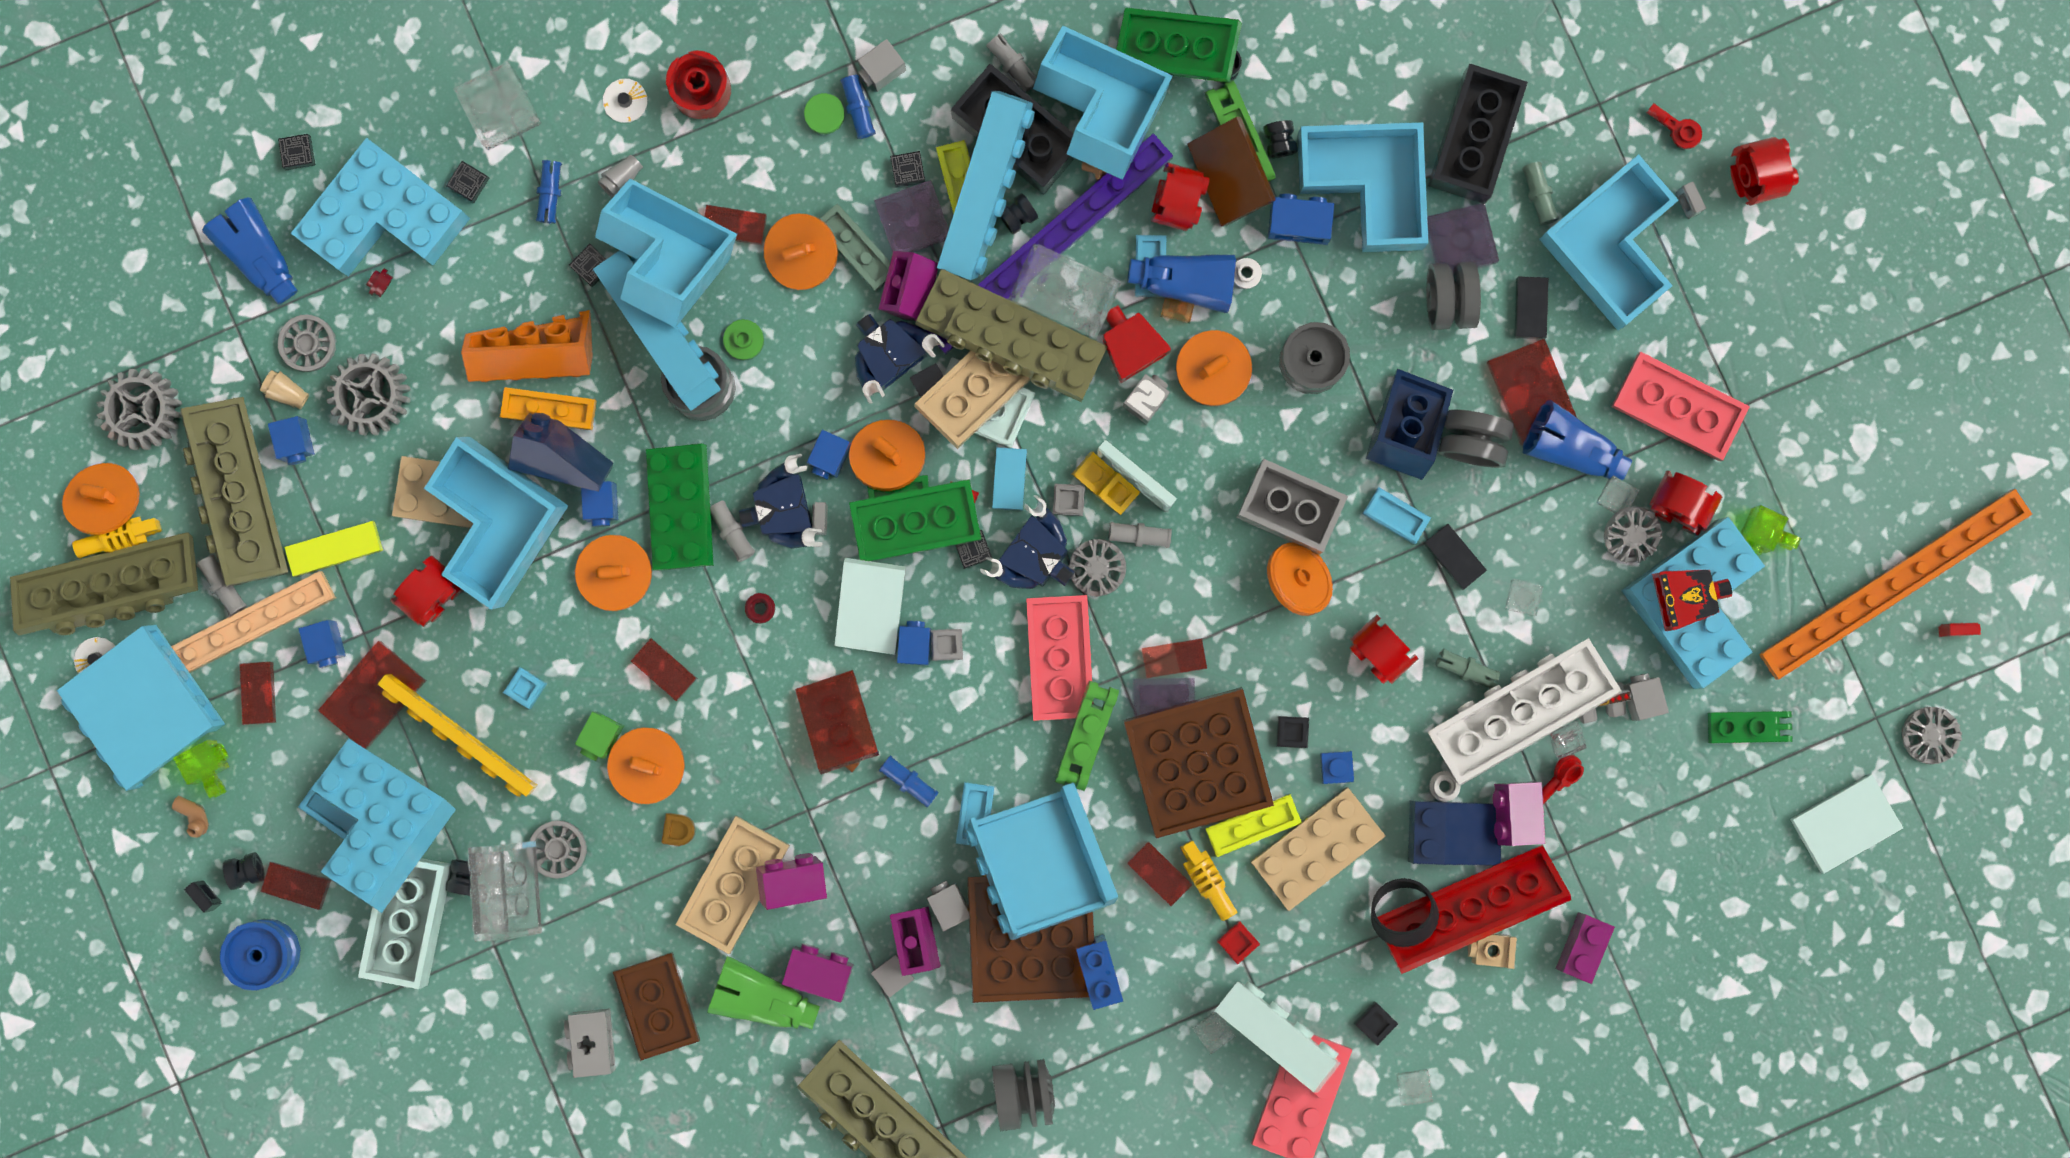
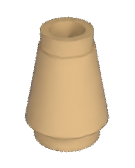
(283, 390)

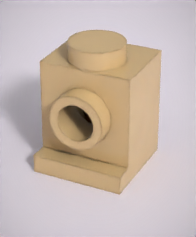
(1505, 951)

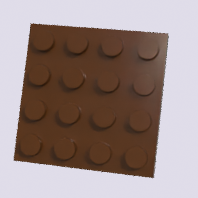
(1198, 762)
(1027, 967)

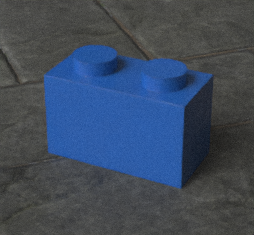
(1301, 219)

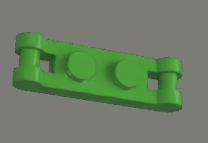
(1238, 109)
(1086, 735)

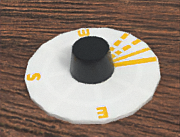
(625, 100)
(90, 651)

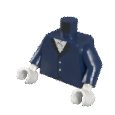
(889, 352)
(782, 507)
(1034, 553)

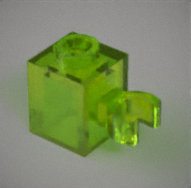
(1765, 530)
(203, 764)

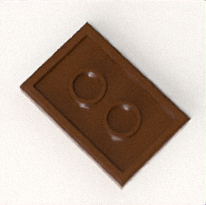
(1233, 170)
(656, 1006)

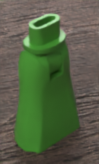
(758, 998)

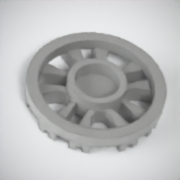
(307, 343)
(1632, 534)
(1098, 567)
(1931, 735)
(559, 848)

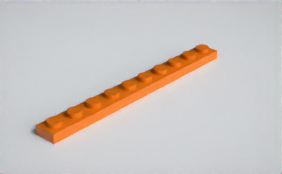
(1895, 584)

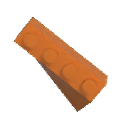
(530, 350)

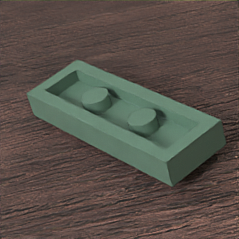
(857, 247)

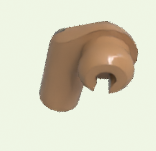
(195, 813)

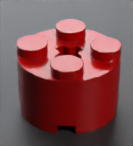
(690, 70)
(1763, 170)
(1178, 197)
(1685, 502)
(425, 592)
(1383, 650)

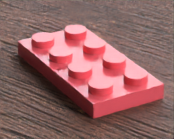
(1680, 406)
(1058, 655)
(1295, 1114)

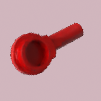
(1684, 133)
(1566, 772)

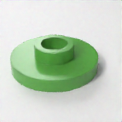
(824, 113)
(743, 339)

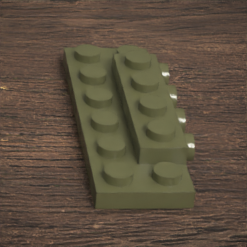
(1010, 336)
(232, 492)
(104, 586)
(870, 1110)

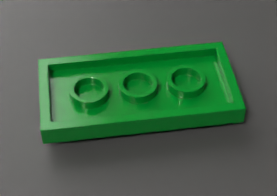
(1181, 43)
(679, 507)
(915, 521)

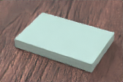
(1007, 421)
(1136, 476)
(870, 606)
(1846, 823)

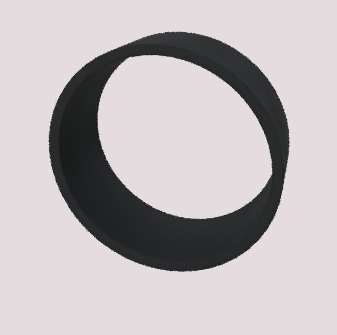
(1407, 938)

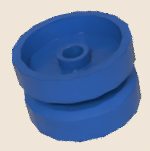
(242, 960)

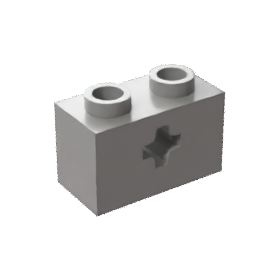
(598, 1027)

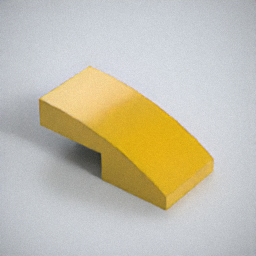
(1105, 483)

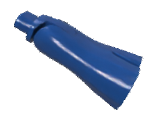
(252, 249)
(1191, 279)
(1567, 441)

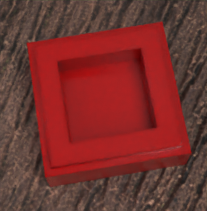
(1959, 629)
(1238, 942)

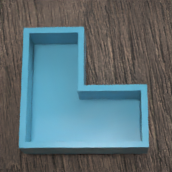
(1112, 91)
(1380, 164)
(372, 197)
(1599, 246)
(674, 250)
(508, 519)
(1712, 644)
(393, 824)

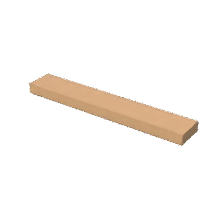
(254, 621)

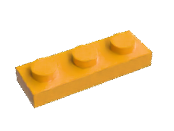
(570, 410)

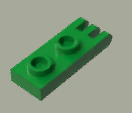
(1748, 727)

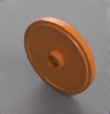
(800, 251)
(1214, 368)
(887, 455)
(100, 498)
(613, 572)
(1299, 579)
(646, 765)

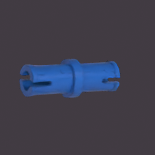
(858, 106)
(548, 191)
(908, 781)

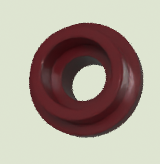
(379, 282)
(750, 605)

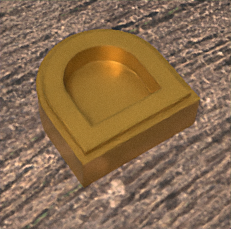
(678, 830)

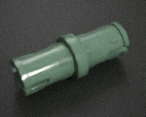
(1540, 193)
(1467, 669)

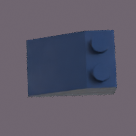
(1410, 425)
(557, 453)
(1452, 833)

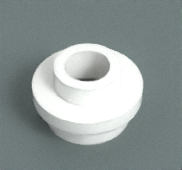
(1247, 283)
(1449, 795)

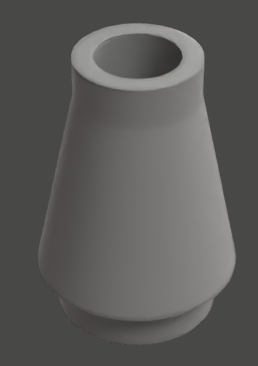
(618, 175)

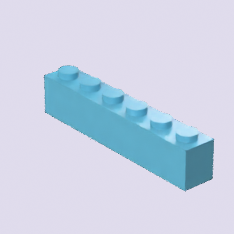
(985, 185)
(666, 344)

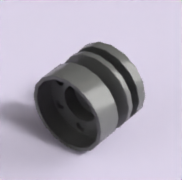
(1022, 1095)

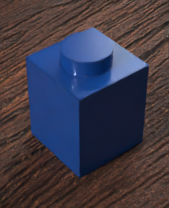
(291, 440)
(828, 455)
(600, 506)
(322, 643)
(914, 644)

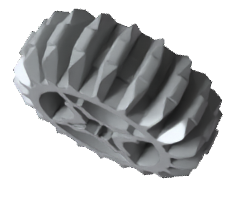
(365, 405)
(120, 424)

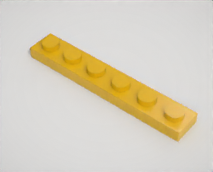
(446, 728)

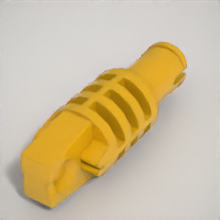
(130, 534)
(1207, 879)

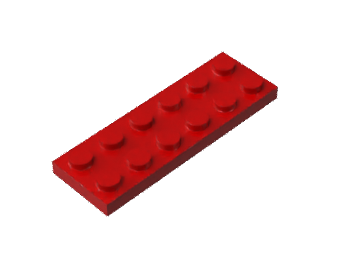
(1479, 907)

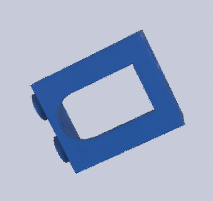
(1099, 973)

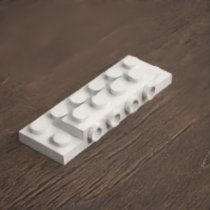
(1524, 711)

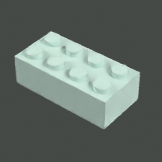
(405, 934)
(1278, 1037)

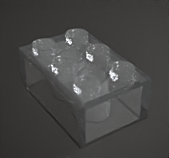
(1064, 291)
(504, 891)

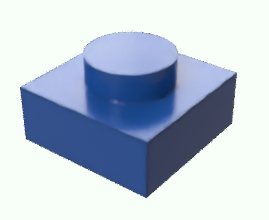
(1337, 767)

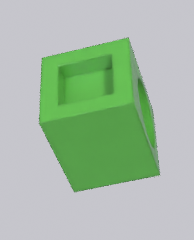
(598, 736)

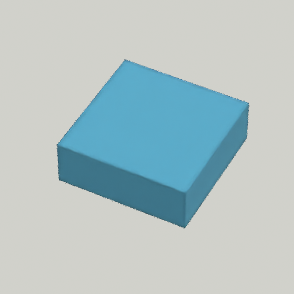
(525, 688)

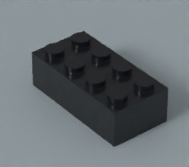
(1477, 133)
(1045, 140)

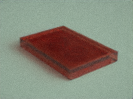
(1526, 382)
(358, 701)
(837, 722)

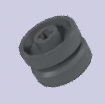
(1453, 295)
(1314, 340)
(714, 405)
(1476, 438)

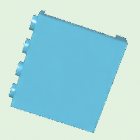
(139, 706)
(1041, 863)

